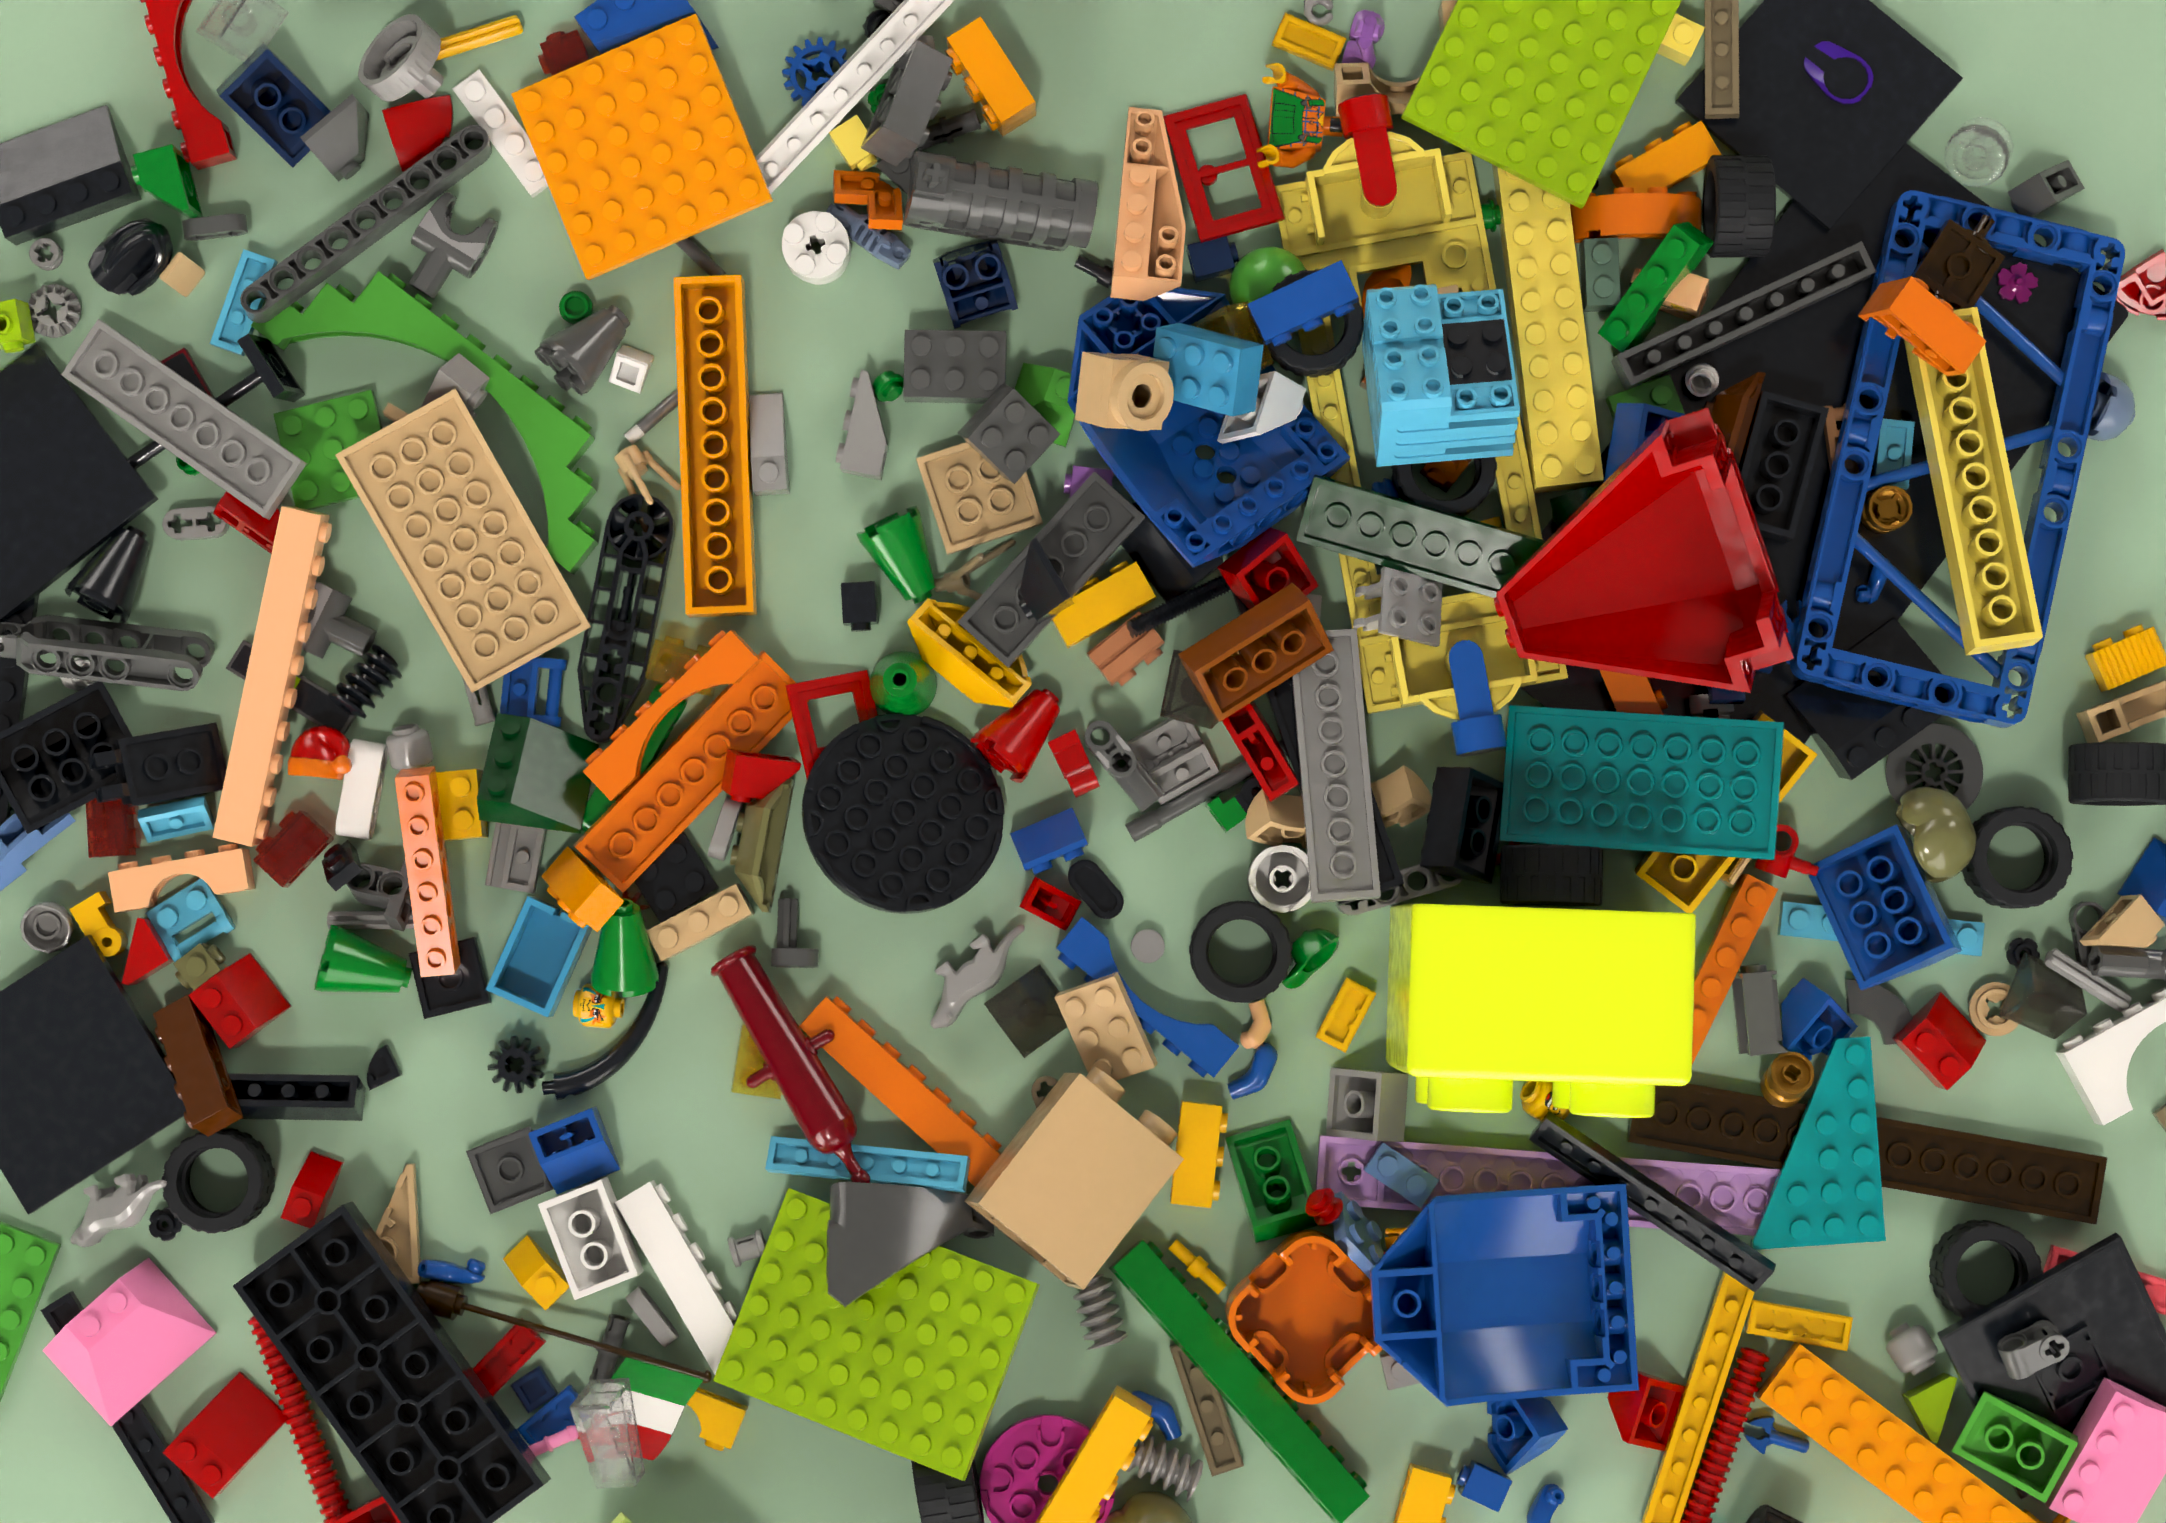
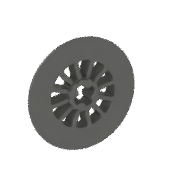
(1951, 739)

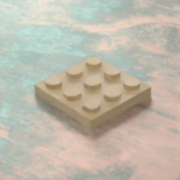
(974, 500)

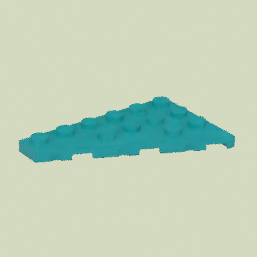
(1832, 1172)

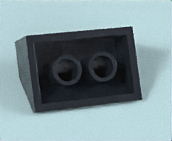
(1162, 562)
(1463, 824)

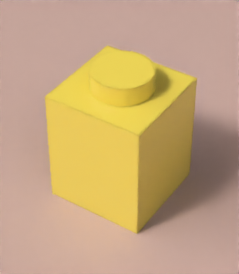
(1681, 40)
(848, 140)

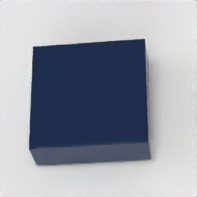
(534, 1389)

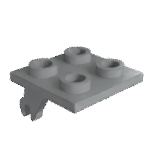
(1408, 607)

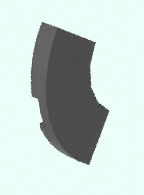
(1880, 1007)

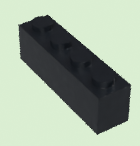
(299, 1096)

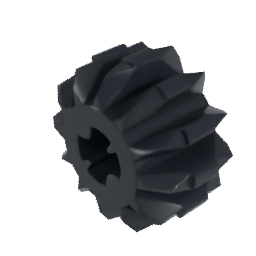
(516, 1077)

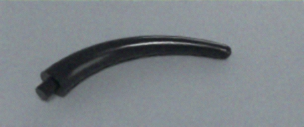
(598, 1071)

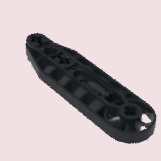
(618, 634)

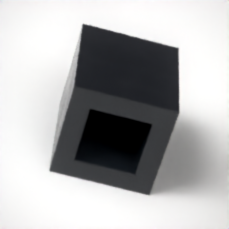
(859, 605)

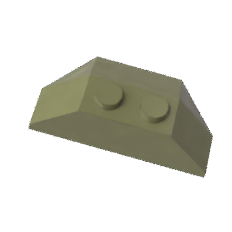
(761, 843)

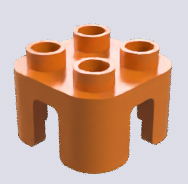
(1304, 1316)

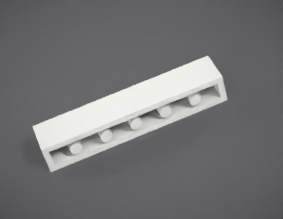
(680, 1268)

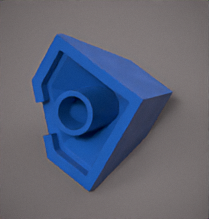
(1812, 1020)
(1522, 1430)

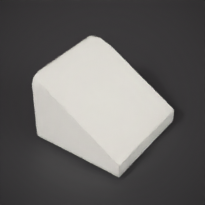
(631, 368)

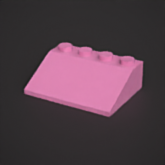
(2116, 1458)

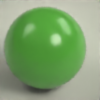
(1260, 272)

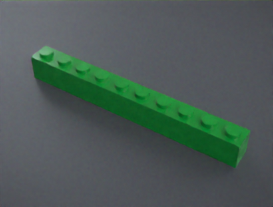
(1239, 1381)

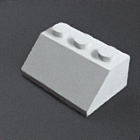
(591, 1238)

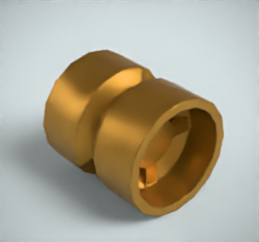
(1886, 509)
(1787, 1079)

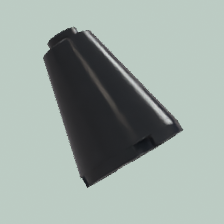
(112, 575)

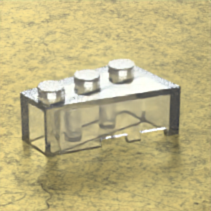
(609, 1432)

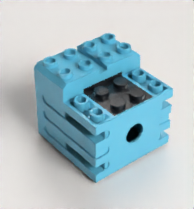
(1439, 375)

